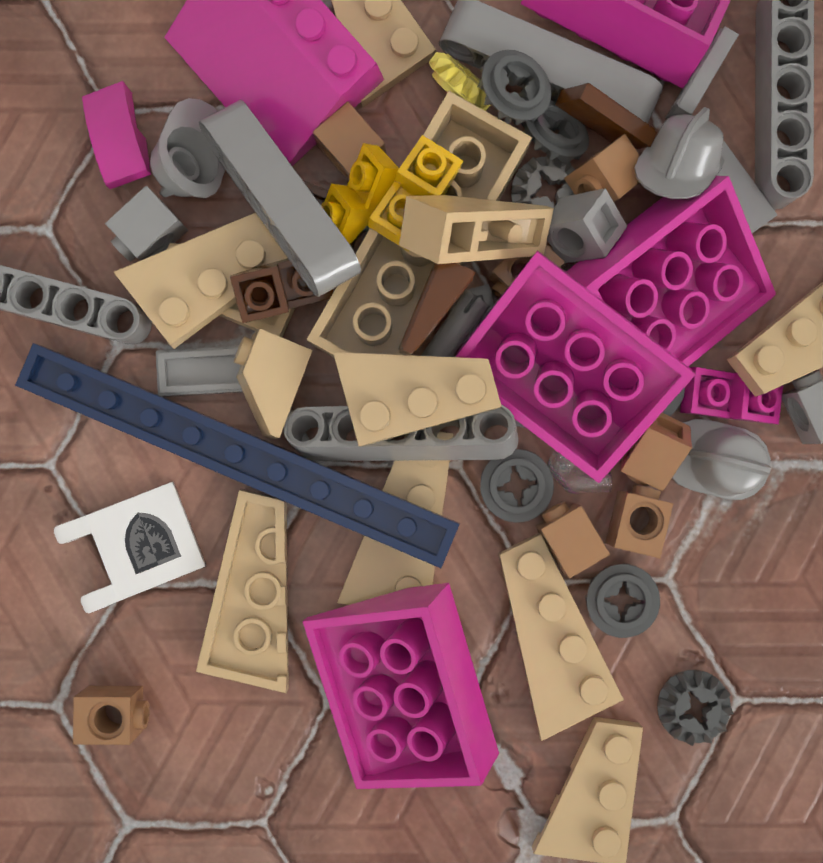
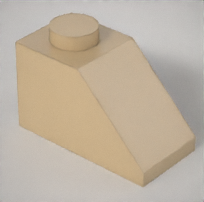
(270, 377)

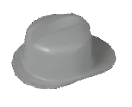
(182, 156)
(682, 157)
(724, 461)

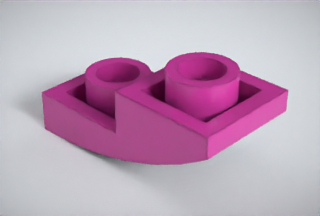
(114, 135)
(727, 397)

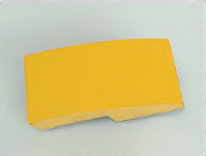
(424, 172)
(367, 185)

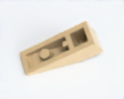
(473, 228)

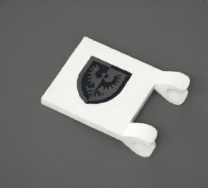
(139, 542)

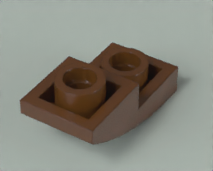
(271, 291)

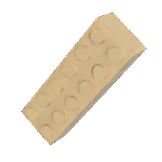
(377, 304)

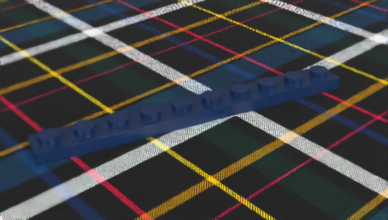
(238, 455)

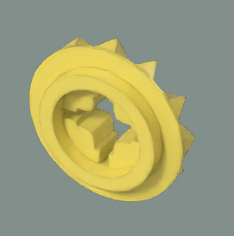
(457, 78)

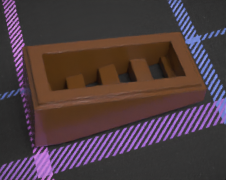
(440, 292)

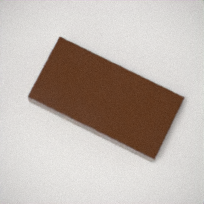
(605, 115)

